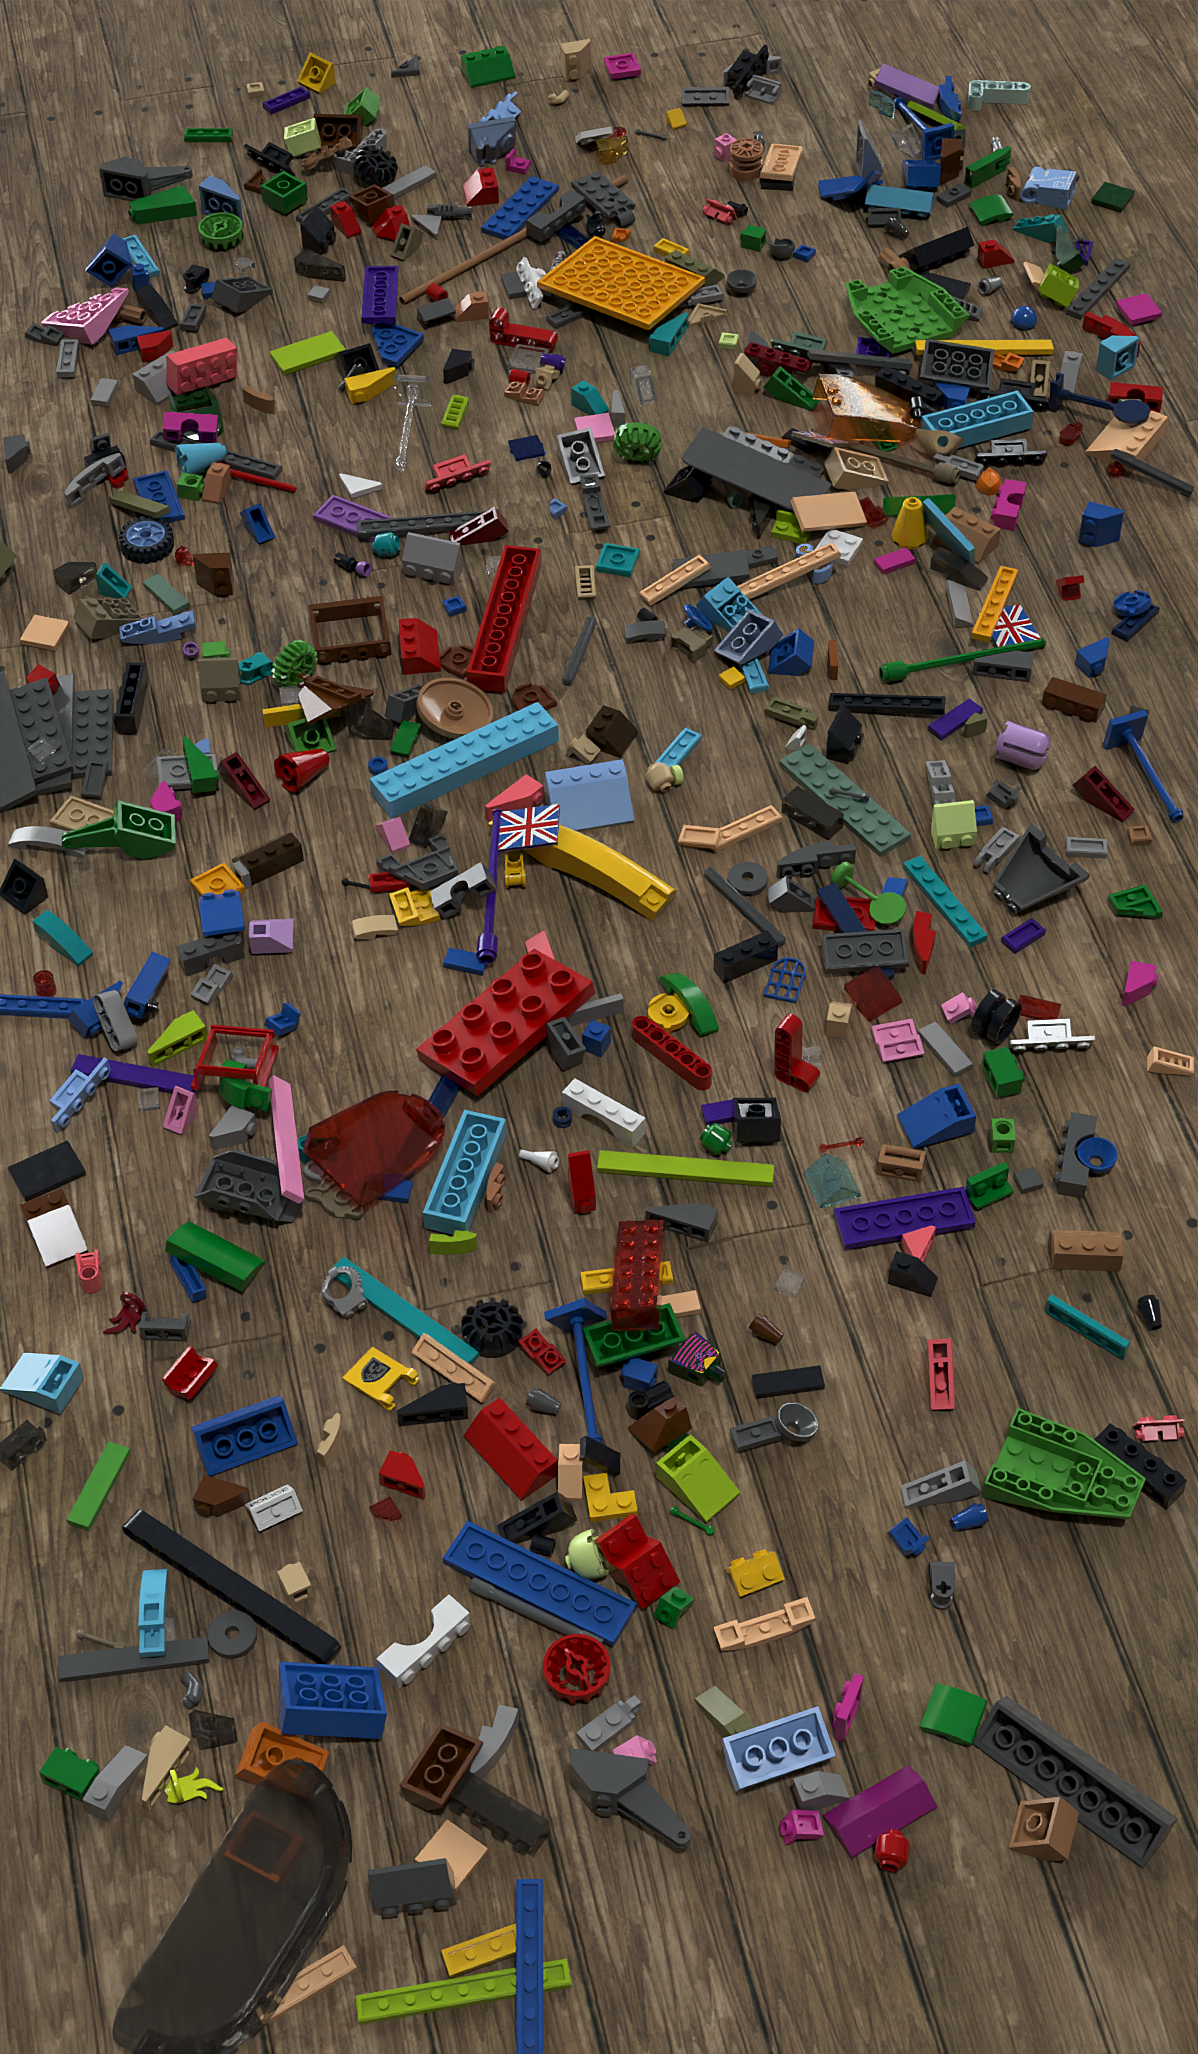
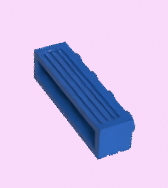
(188, 1278)

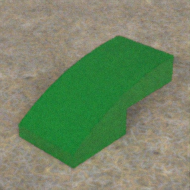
(405, 738)

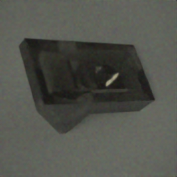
(212, 1729)

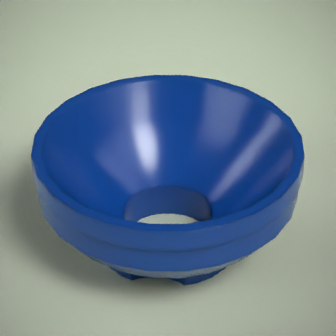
(1097, 1148)

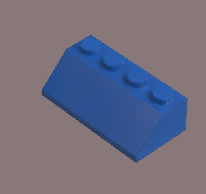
(244, 1435)

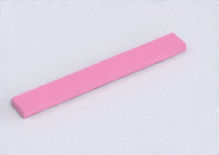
(286, 1140)

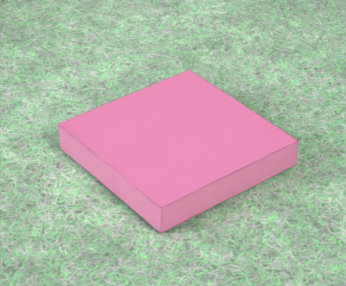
(600, 425)

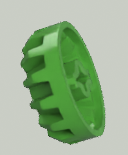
(215, 230)
(637, 437)

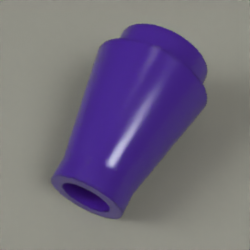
(553, 360)

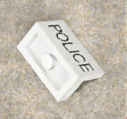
(274, 1507)

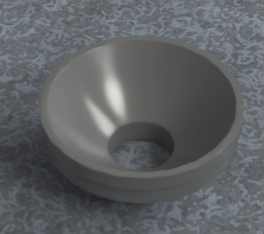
(741, 281)
(800, 1418)

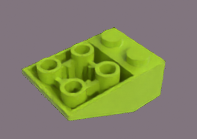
(696, 1478)

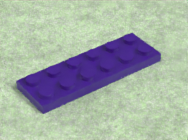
(380, 294)
(890, 1218)

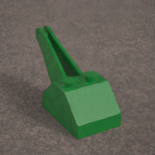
(134, 828)

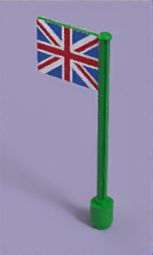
(1012, 633)

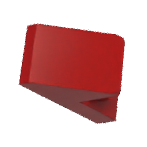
(1070, 587)

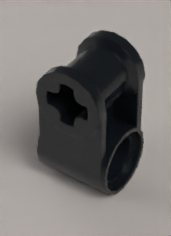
(195, 277)

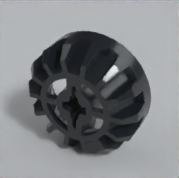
(375, 166)
(488, 1331)

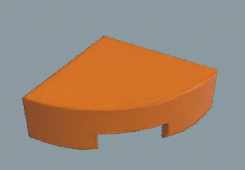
(620, 235)

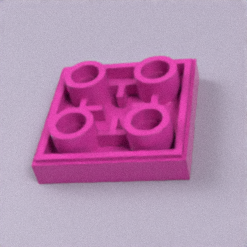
(1139, 309)

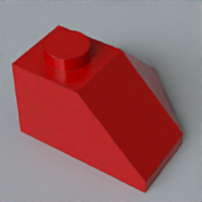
(390, 222)

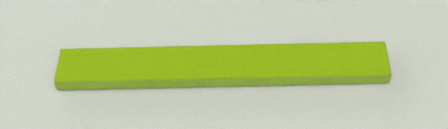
(685, 1168)
(453, 1993)

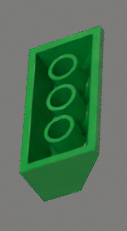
(611, 1346)

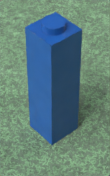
(146, 984)

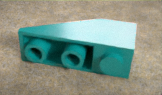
(1041, 227)

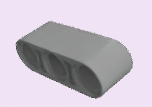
(115, 1020)

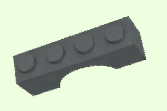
(543, 225)
(1074, 1175)

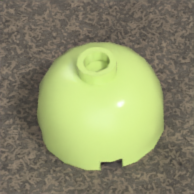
(585, 1556)

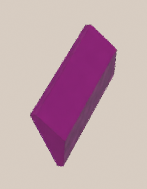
(882, 1807)

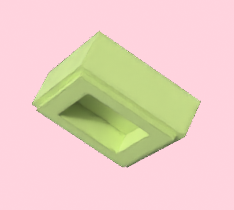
(728, 341)

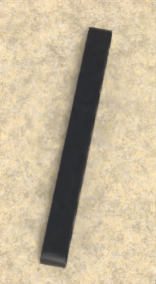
(231, 1588)

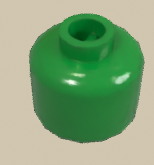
(716, 1139)

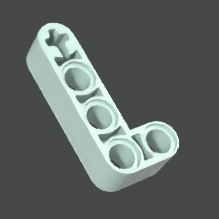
(997, 92)

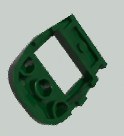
(194, 401)

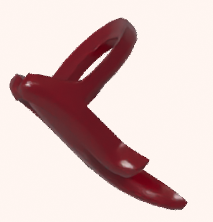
(129, 1314)

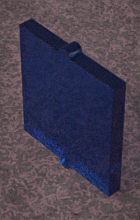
(526, 448)

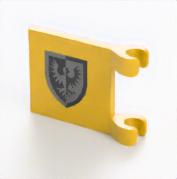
(377, 1374)

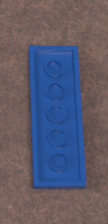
(519, 207)

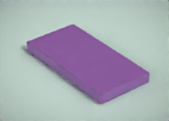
(906, 86)
(344, 515)

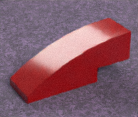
(923, 940)

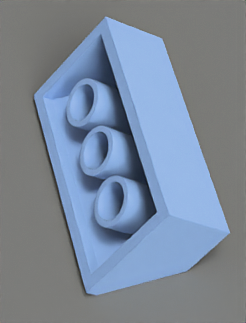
(777, 1748)

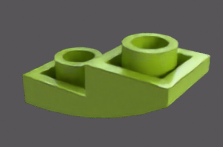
(460, 1243)

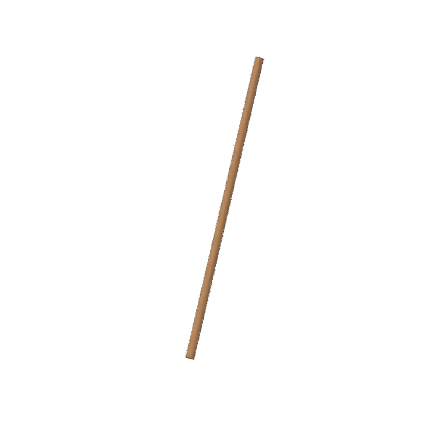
(480, 257)

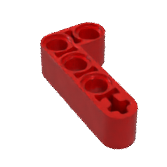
(512, 334)
(788, 1056)

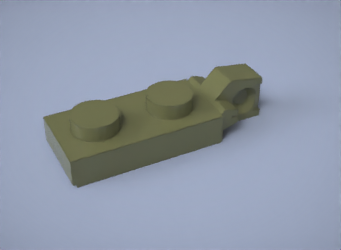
(791, 713)

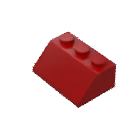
(418, 647)

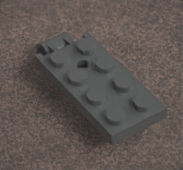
(605, 198)

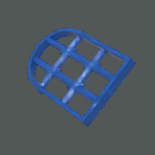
(779, 984)

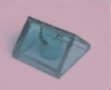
(831, 1181)

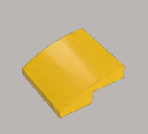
(414, 907)

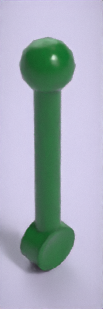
(709, 1530)

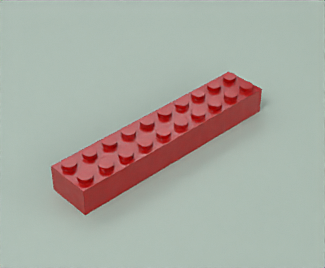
(504, 618)

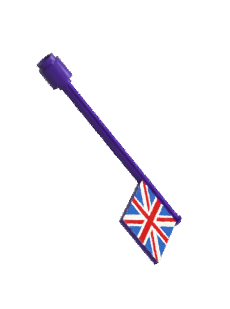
(511, 832)

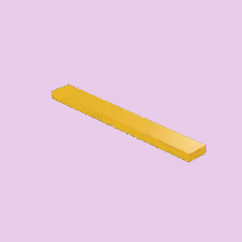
(1002, 347)

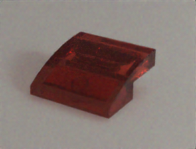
(873, 993)

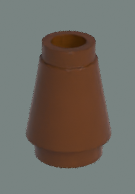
(766, 1329)

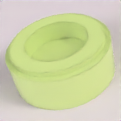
(678, 774)

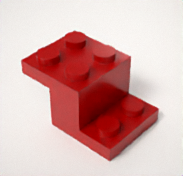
(637, 1561)

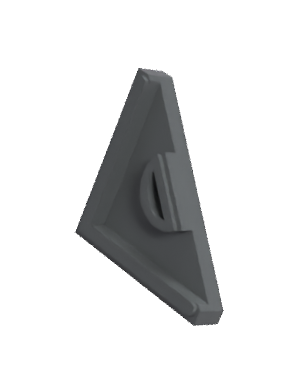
(408, 68)

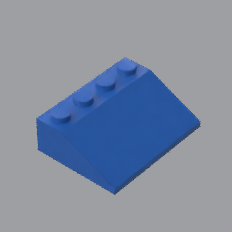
(331, 1700)

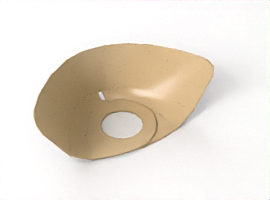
(929, 438)

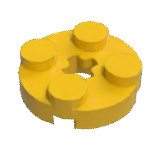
(668, 1022)

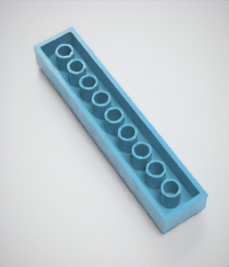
(464, 760)

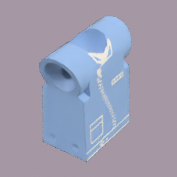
(1049, 187)

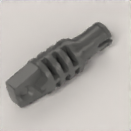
(449, 211)

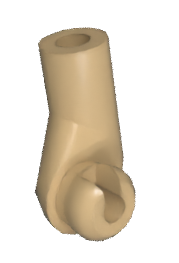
(559, 99)

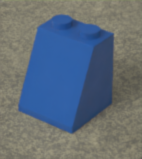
(110, 261)

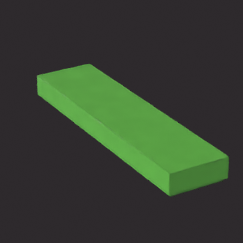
(98, 1486)

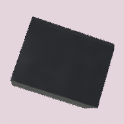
(23, 887)

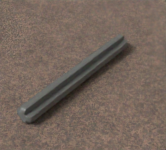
(1152, 472)
(579, 651)

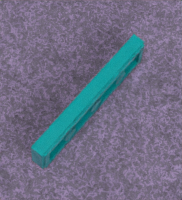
(1087, 1327)

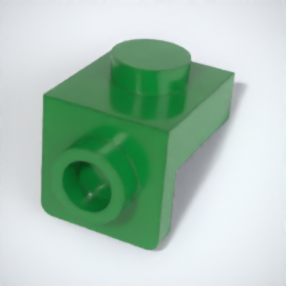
(672, 1606)

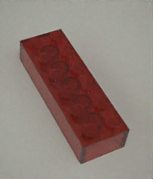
(638, 1275)

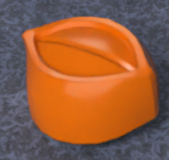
(988, 482)

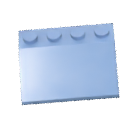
(591, 795)

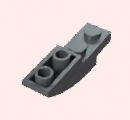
(809, 858)

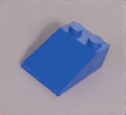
(921, 173)
(221, 912)

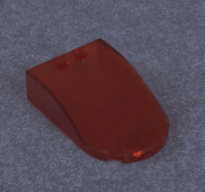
(376, 1143)

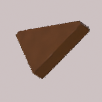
(254, 182)

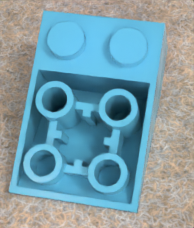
(725, 605)
(44, 1380)

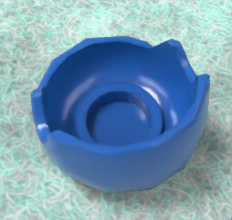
(1024, 318)

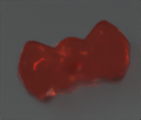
(618, 132)

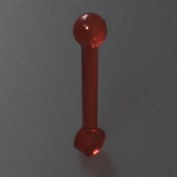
(858, 1141)

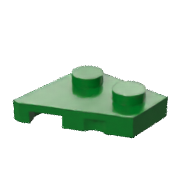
(1135, 902)

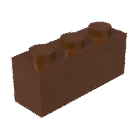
(1074, 699)

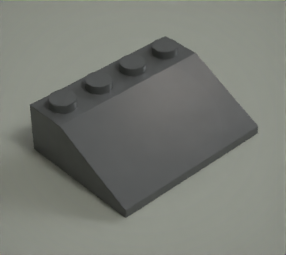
(957, 364)

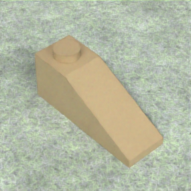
(167, 1752)

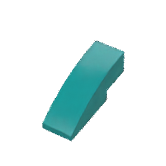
(62, 938)

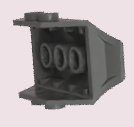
(246, 1185)

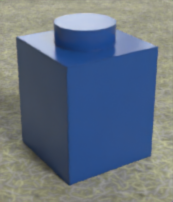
(596, 1038)
(639, 1374)

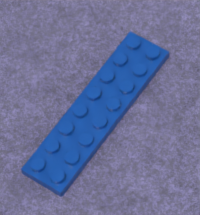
(539, 1582)

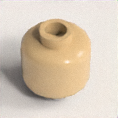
(659, 777)

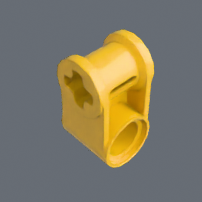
(514, 869)

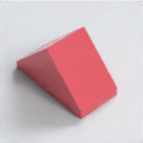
(918, 1242)

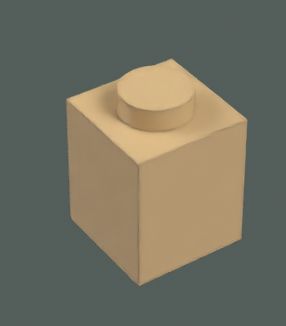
(295, 1583)

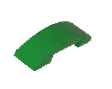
(694, 1000)

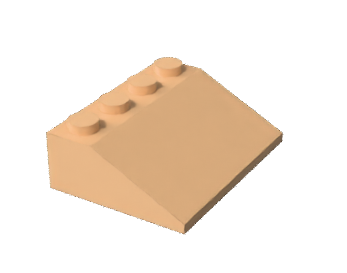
(1129, 438)

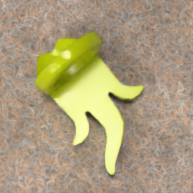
(188, 1787)

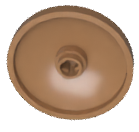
(453, 707)

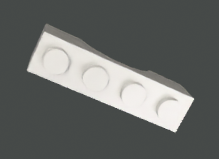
(622, 1121)
(402, 1662)

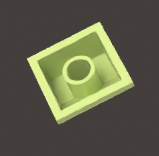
(302, 137)
(954, 825)

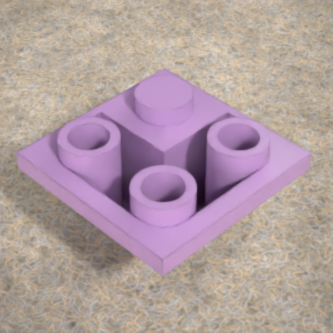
(271, 936)

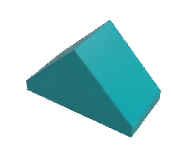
(111, 583)

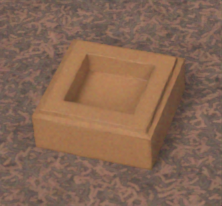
(1139, 835)

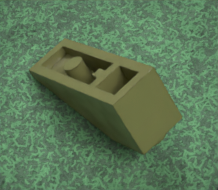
(723, 1713)

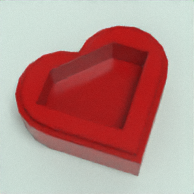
(119, 479)

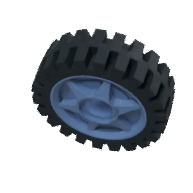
(146, 540)

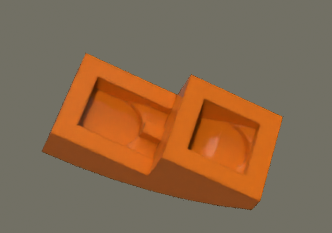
(1007, 363)

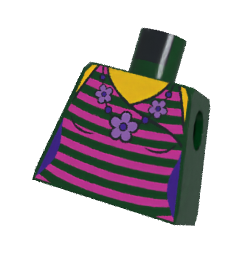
(696, 1361)

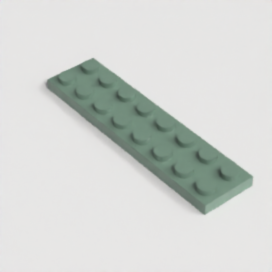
(863, 818)

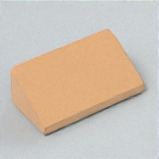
(1035, 274)

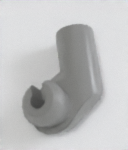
(238, 1056)

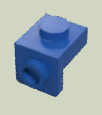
(284, 1021)
(907, 1537)

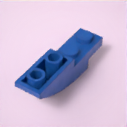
(948, 100)

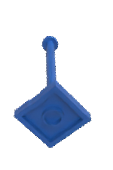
(932, 136)
(1129, 730)
(573, 1318)

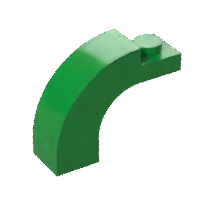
(243, 1093)

